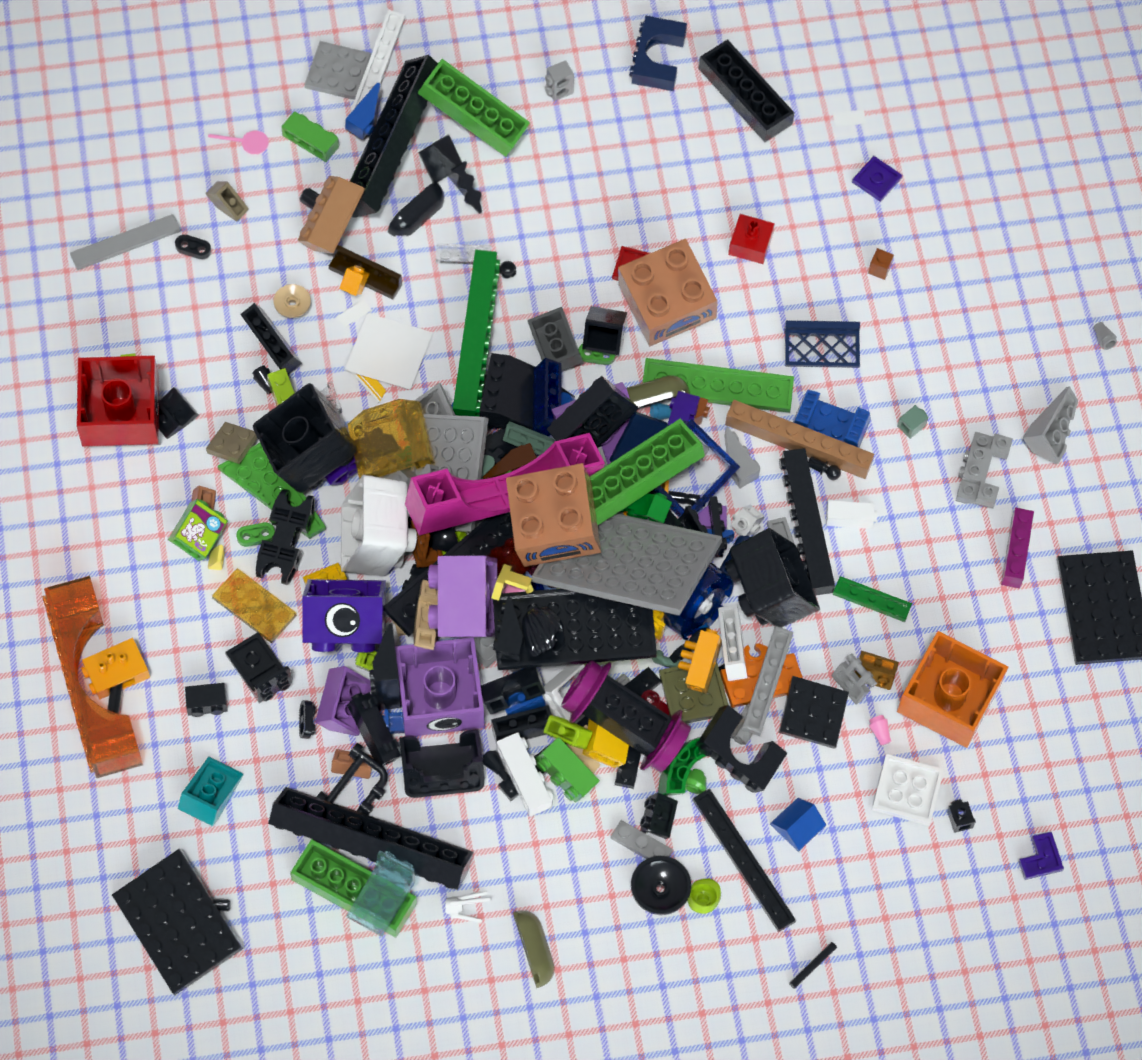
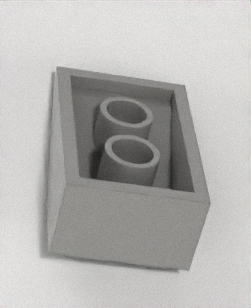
(435, 401)

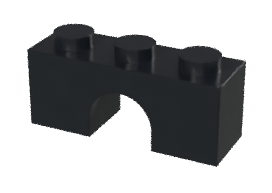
(498, 691)

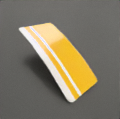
(372, 385)

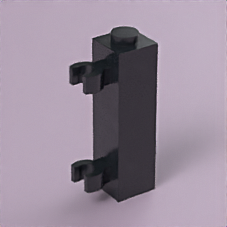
(373, 728)

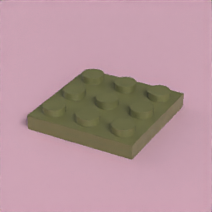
(694, 704)

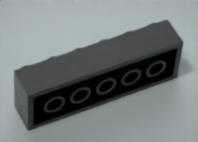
(746, 90)

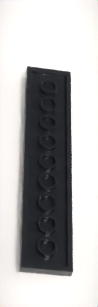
(479, 542)

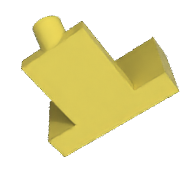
(508, 577)

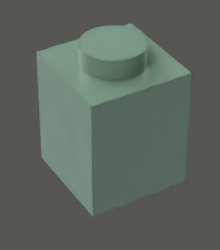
(912, 421)

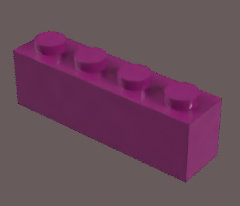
(1017, 548)

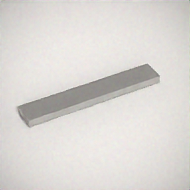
(125, 242)
(767, 681)

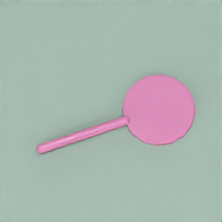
(252, 142)

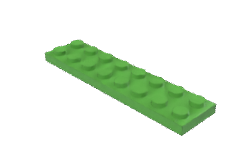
(726, 384)

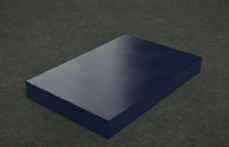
(636, 432)

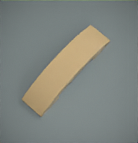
(423, 635)

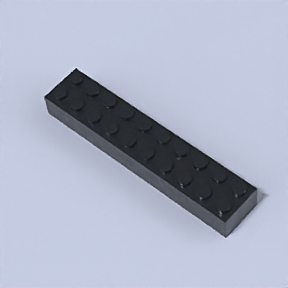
(391, 134)
(368, 835)

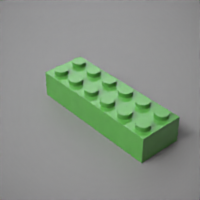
(473, 107)
(340, 881)

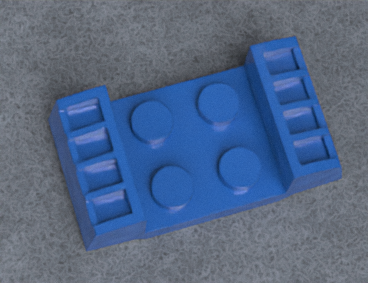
(832, 420)

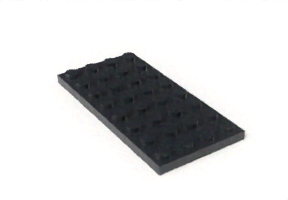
(592, 629)

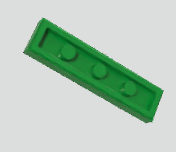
(872, 599)

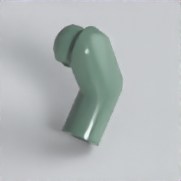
(664, 661)

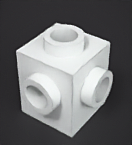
(747, 521)

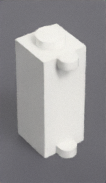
(850, 514)

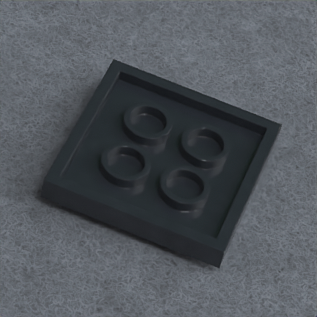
(813, 712)

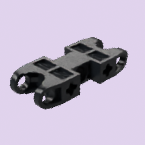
(288, 522)

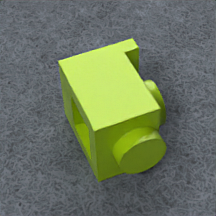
(365, 660)

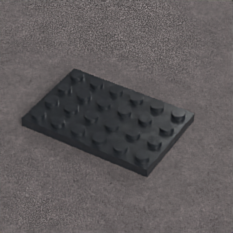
(1102, 606)
(177, 922)

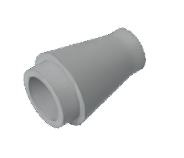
(1105, 336)

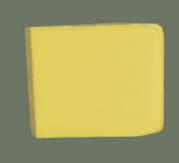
(216, 558)

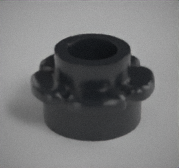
(507, 265)

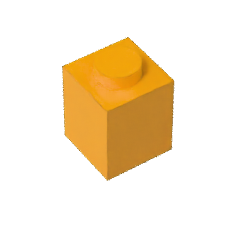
(354, 280)

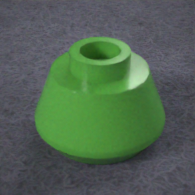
(696, 782)

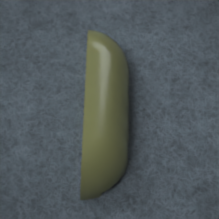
(657, 390)
(535, 947)

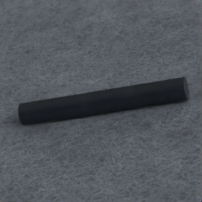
(813, 965)

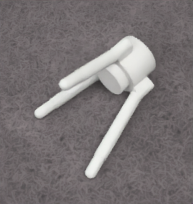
(455, 905)

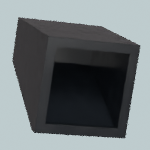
(604, 330)

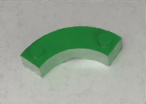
(649, 506)
(674, 777)

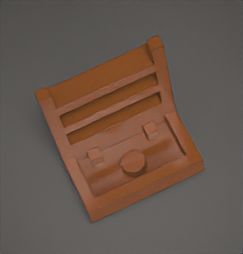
(423, 553)

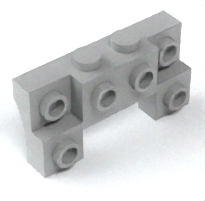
(973, 475)

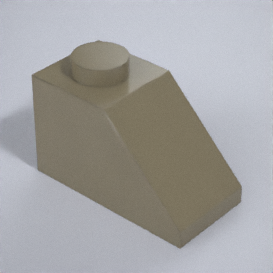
(227, 200)

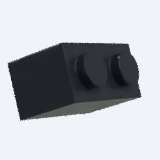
(206, 699)

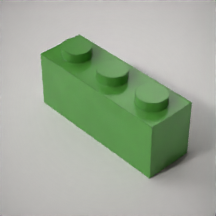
(310, 136)

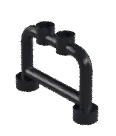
(377, 791)

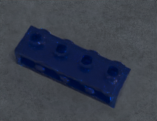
(546, 394)

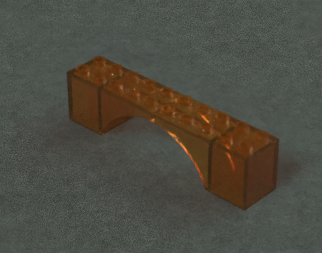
(104, 734)

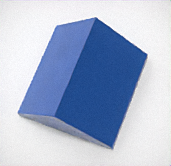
(799, 823)

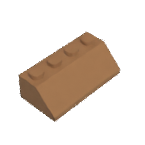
(330, 214)

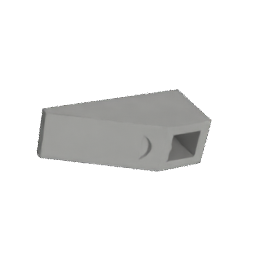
(749, 468)

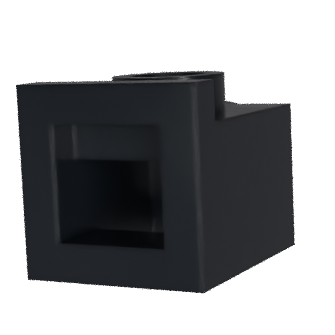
(960, 822)

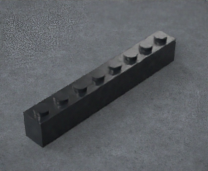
(807, 520)

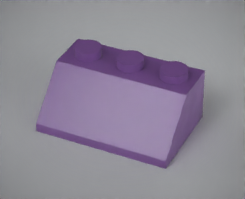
(337, 693)

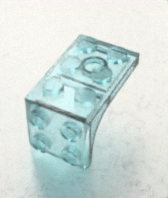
(383, 893)

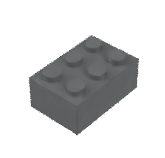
(555, 338)

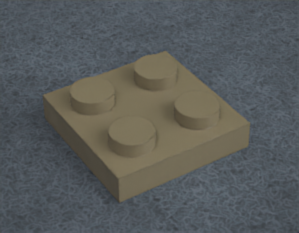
(231, 442)

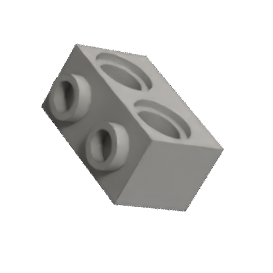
(559, 80)

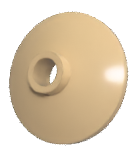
(292, 294)

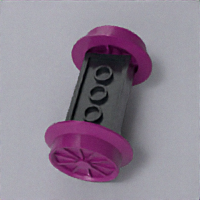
(626, 716)

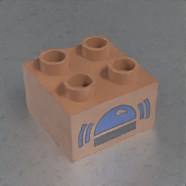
(667, 292)
(553, 515)

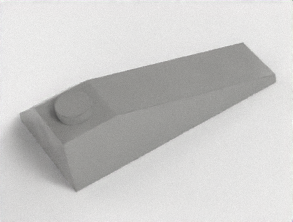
(1049, 431)

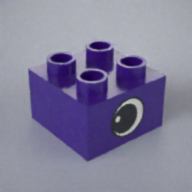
(343, 614)

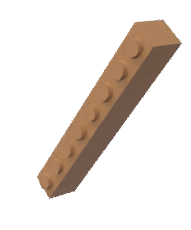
(794, 436)

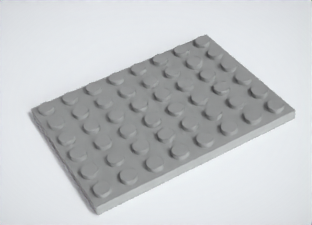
(637, 564)

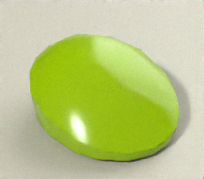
(704, 896)

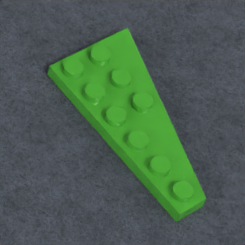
(259, 480)

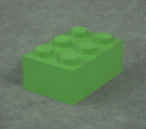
(566, 770)

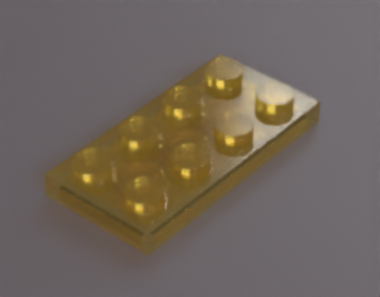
(254, 605)

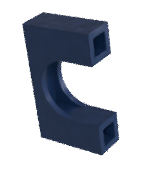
(655, 32)

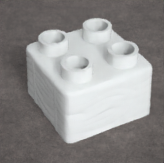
(375, 527)

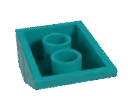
(209, 791)

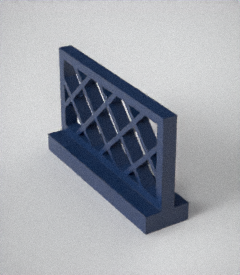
(825, 328)

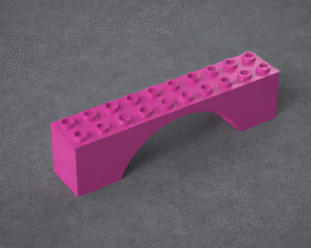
(446, 501)

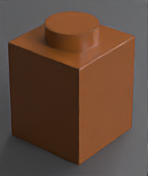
(881, 264)

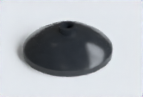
(664, 873)

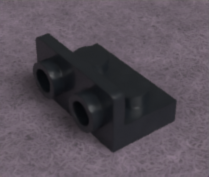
(658, 815)

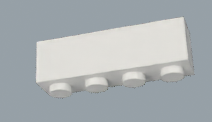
(732, 643)
(524, 774)

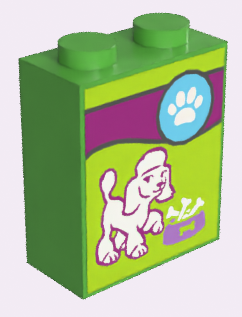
(198, 529)

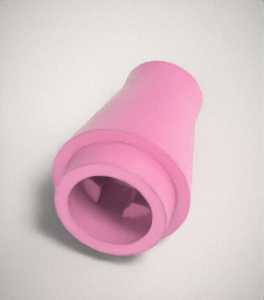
(880, 728)

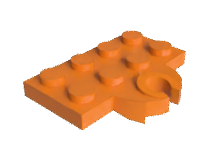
(741, 690)

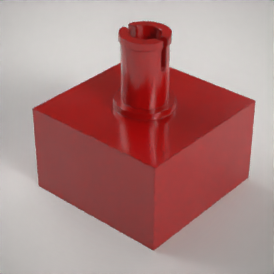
(751, 239)

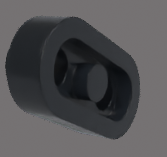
(193, 247)
(306, 714)

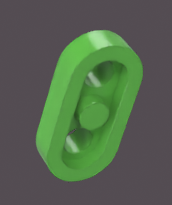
(596, 357)
(255, 533)

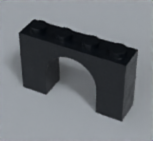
(716, 744)

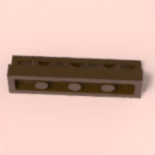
(380, 278)

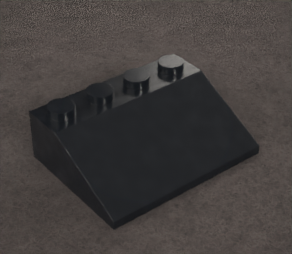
(508, 392)
(596, 412)
(384, 676)

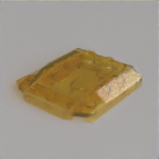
(390, 438)

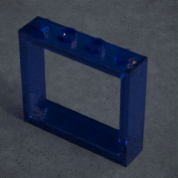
(718, 482)

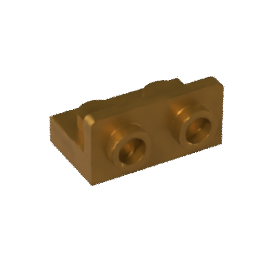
(881, 667)

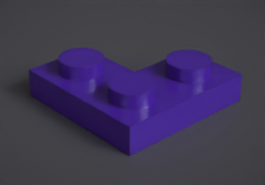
(1047, 858)

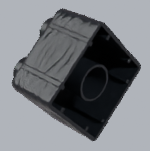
(305, 439)
(772, 579)

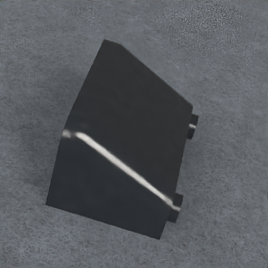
(442, 767)

